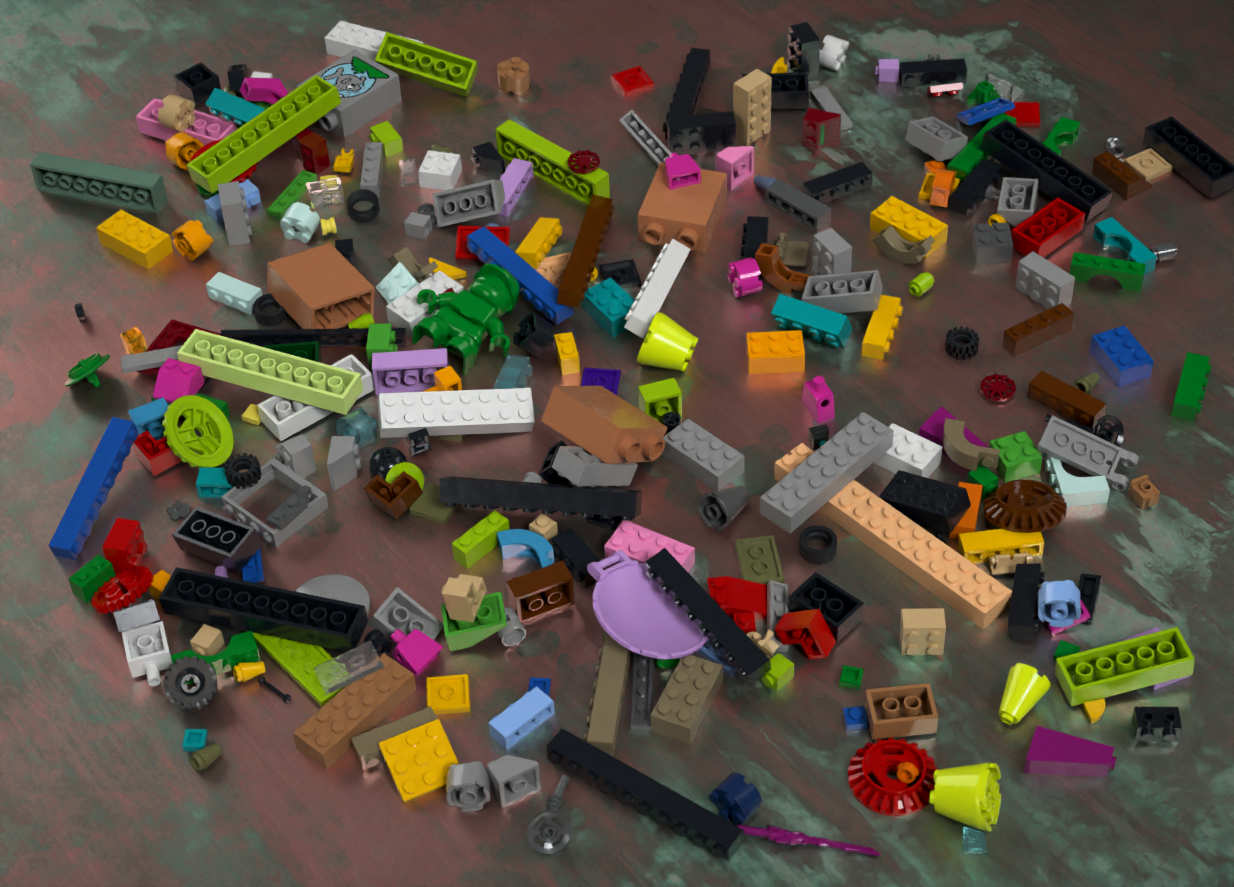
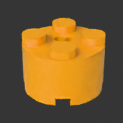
(181, 149)
(191, 239)

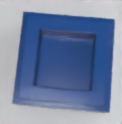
(542, 683)

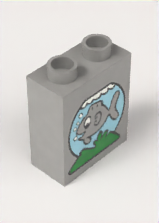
(364, 92)

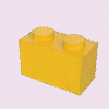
(567, 353)

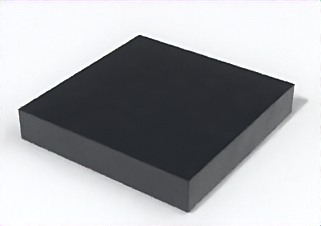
(622, 272)

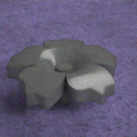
(178, 510)

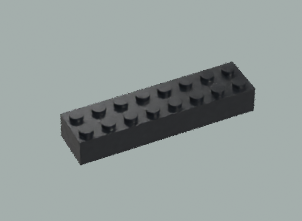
(1054, 174)

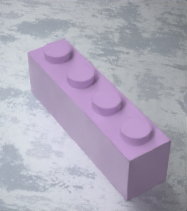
(514, 182)

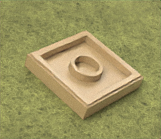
(1148, 164)

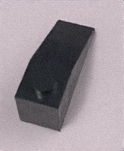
(236, 75)

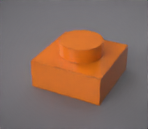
(933, 166)

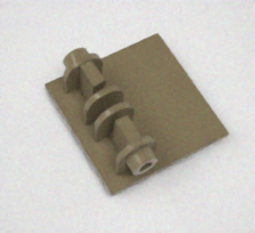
(792, 252)

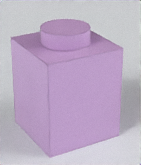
(887, 70)

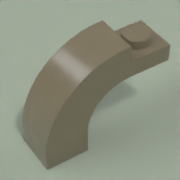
(899, 249)
(415, 268)
(963, 451)

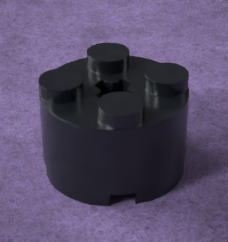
(534, 334)

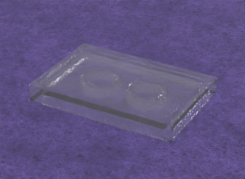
(348, 667)

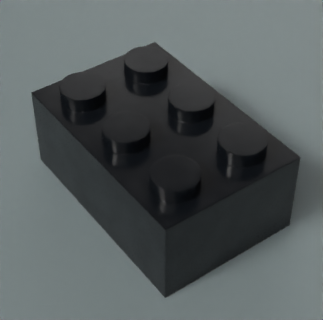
(803, 50)
(836, 605)

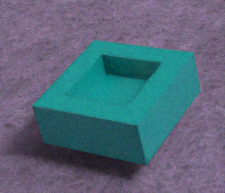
(194, 739)

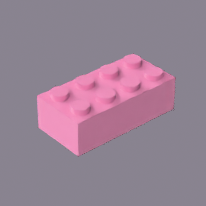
(643, 543)

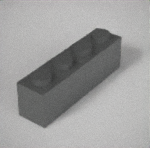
(798, 205)

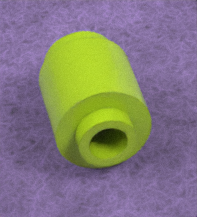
(921, 284)

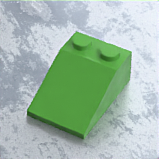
(488, 621)

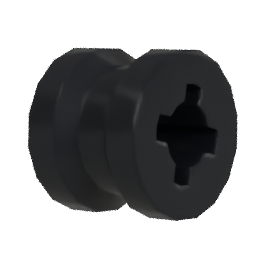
(671, 420)

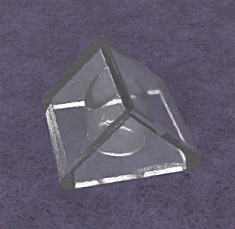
(1004, 88)

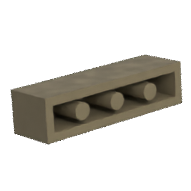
(366, 744)

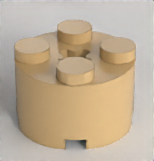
(176, 113)

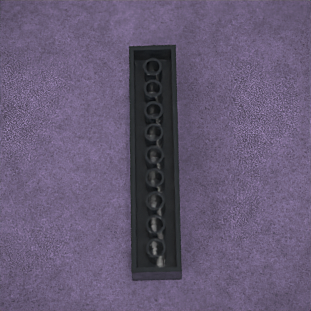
(540, 496)
(264, 609)

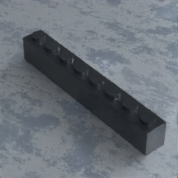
(690, 84)
(708, 616)

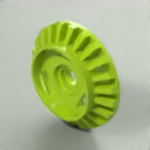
(200, 414)

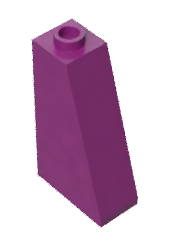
(934, 428)
(1067, 755)

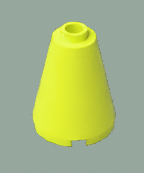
(1021, 692)

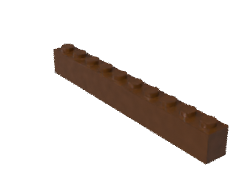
(585, 251)

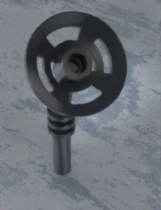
(1103, 433)

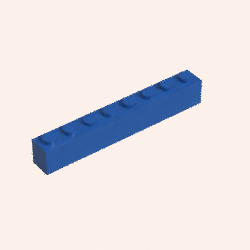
(532, 284)
(93, 489)

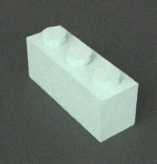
(233, 292)

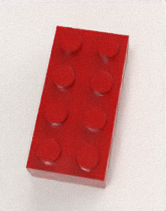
(1048, 228)

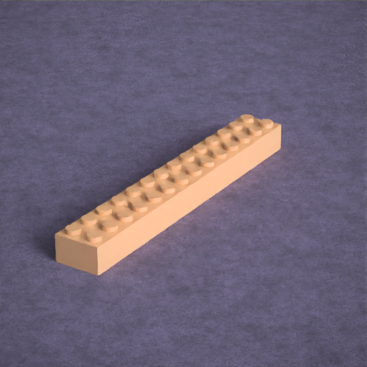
(910, 548)

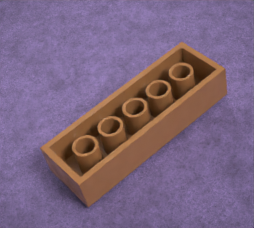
(353, 712)

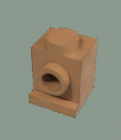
(1143, 492)

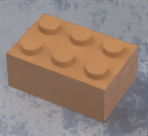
(901, 711)

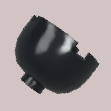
(384, 460)

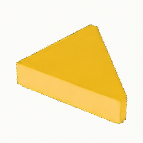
(451, 271)

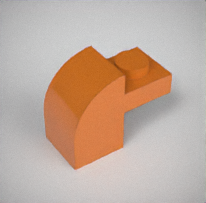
(942, 187)

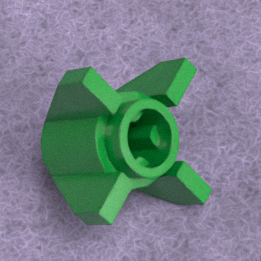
(983, 93)

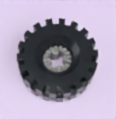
(182, 672)

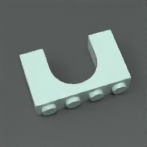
(1076, 490)

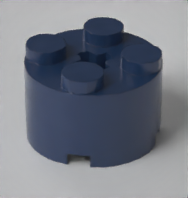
(736, 799)

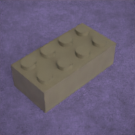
(687, 698)

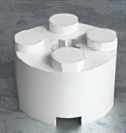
(833, 53)

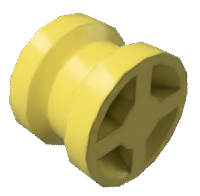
(328, 226)

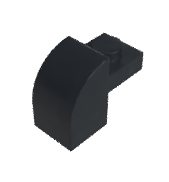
(417, 442)

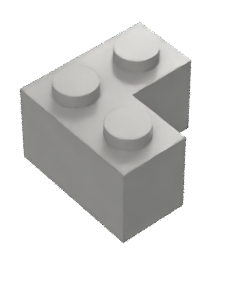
(297, 455)

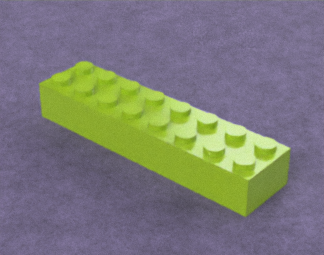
(550, 162)

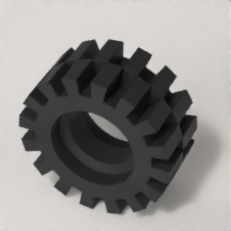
(961, 350)
(240, 463)

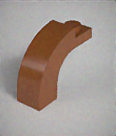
(776, 272)

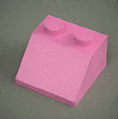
(737, 163)

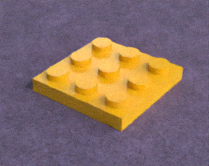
(419, 760)

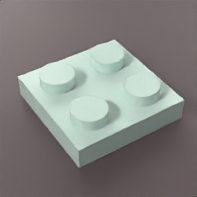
(396, 283)

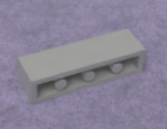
(372, 167)

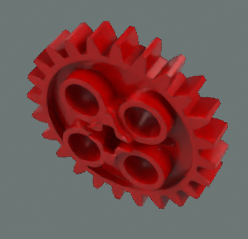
(111, 596)

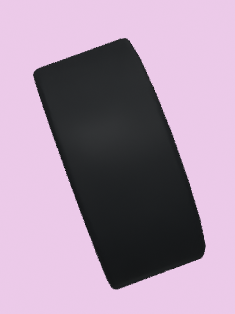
(363, 195)
(269, 319)
(815, 555)

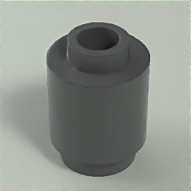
(1164, 251)

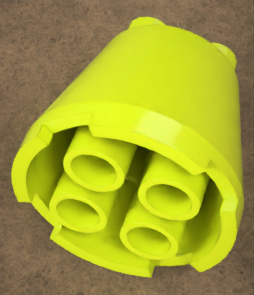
(666, 344)
(968, 794)

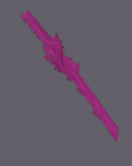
(794, 838)

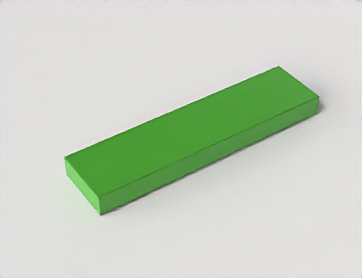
(291, 194)

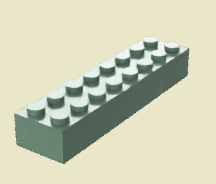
(99, 182)

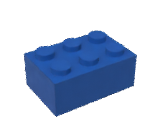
(1121, 356)

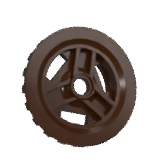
(1029, 507)

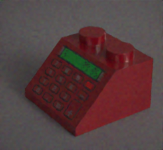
(820, 129)

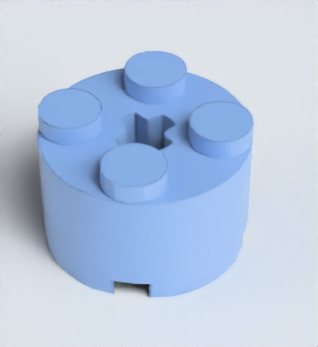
(1059, 603)

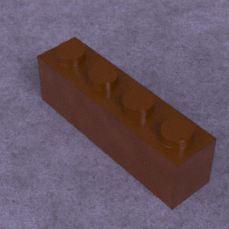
(1038, 329)
(1066, 399)

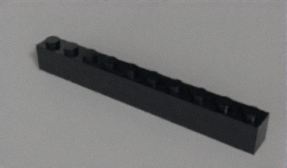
(645, 795)

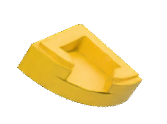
(1094, 709)

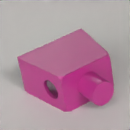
(681, 171)
(818, 399)
(415, 650)

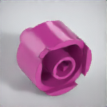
(744, 277)

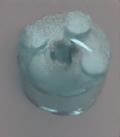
(360, 425)

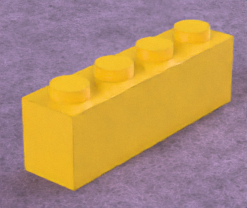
(539, 241)
(882, 327)
(982, 545)

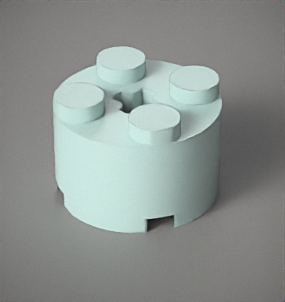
(299, 222)

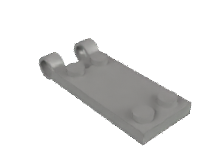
(1086, 452)

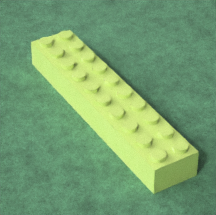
(272, 371)

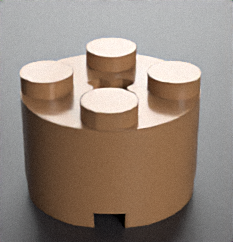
(514, 75)

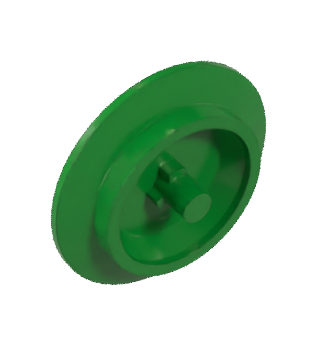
(86, 369)

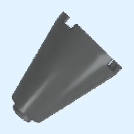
(722, 506)

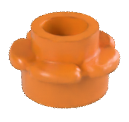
(907, 772)

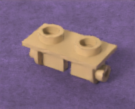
(1007, 565)

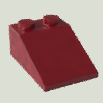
(311, 151)

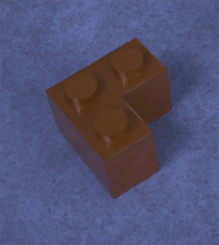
(394, 497)

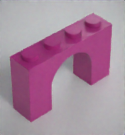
(263, 89)

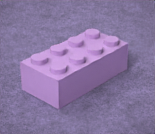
(407, 370)

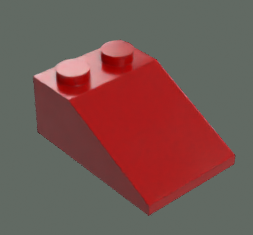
(739, 596)

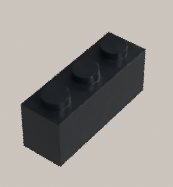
(575, 555)

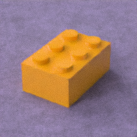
(775, 352)

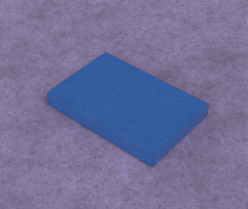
(985, 111)

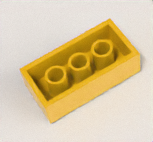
(908, 222)
(134, 239)

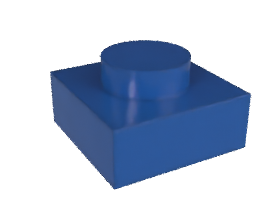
(855, 718)

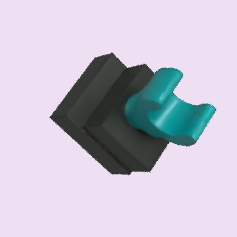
(818, 436)

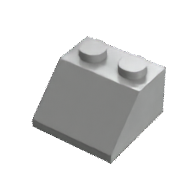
(343, 461)
(513, 779)

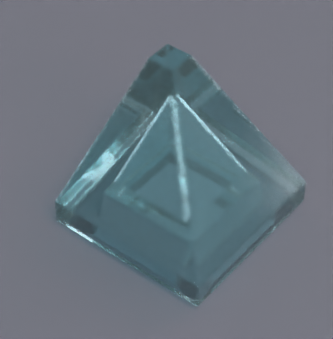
(973, 841)

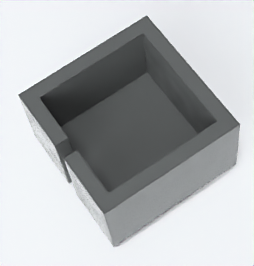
(992, 243)

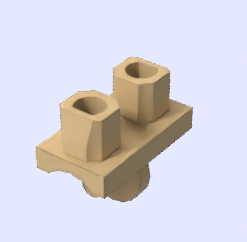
(766, 644)

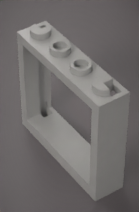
(277, 470)

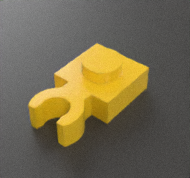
(344, 162)

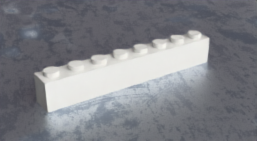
(656, 287)

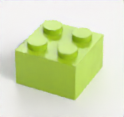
(660, 398)

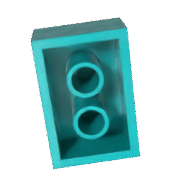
(608, 306)

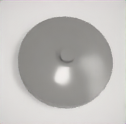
(338, 588)

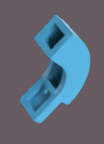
(527, 544)

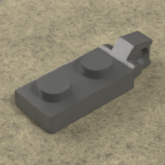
(290, 508)

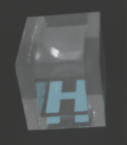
(408, 172)

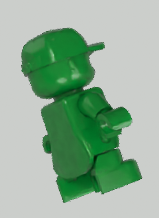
(470, 315)

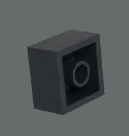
(197, 83)

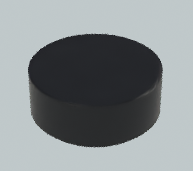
(80, 312)

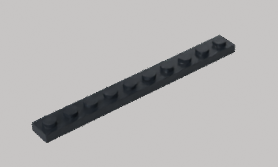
(327, 337)

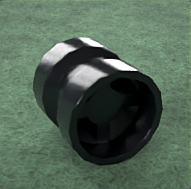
(381, 644)

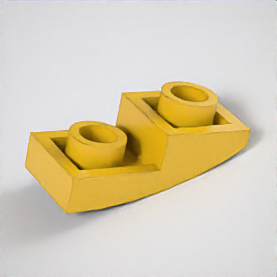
(779, 66)

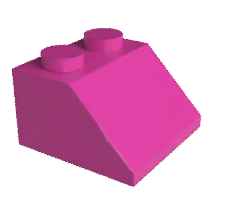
(177, 380)

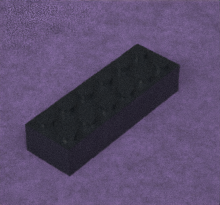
(1190, 156)

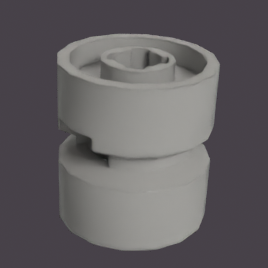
(514, 631)

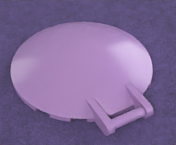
(638, 612)

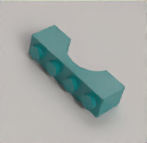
(1112, 234)

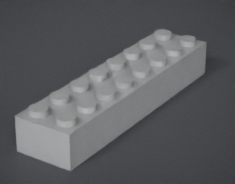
(826, 472)

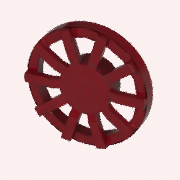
(583, 162)
(998, 388)

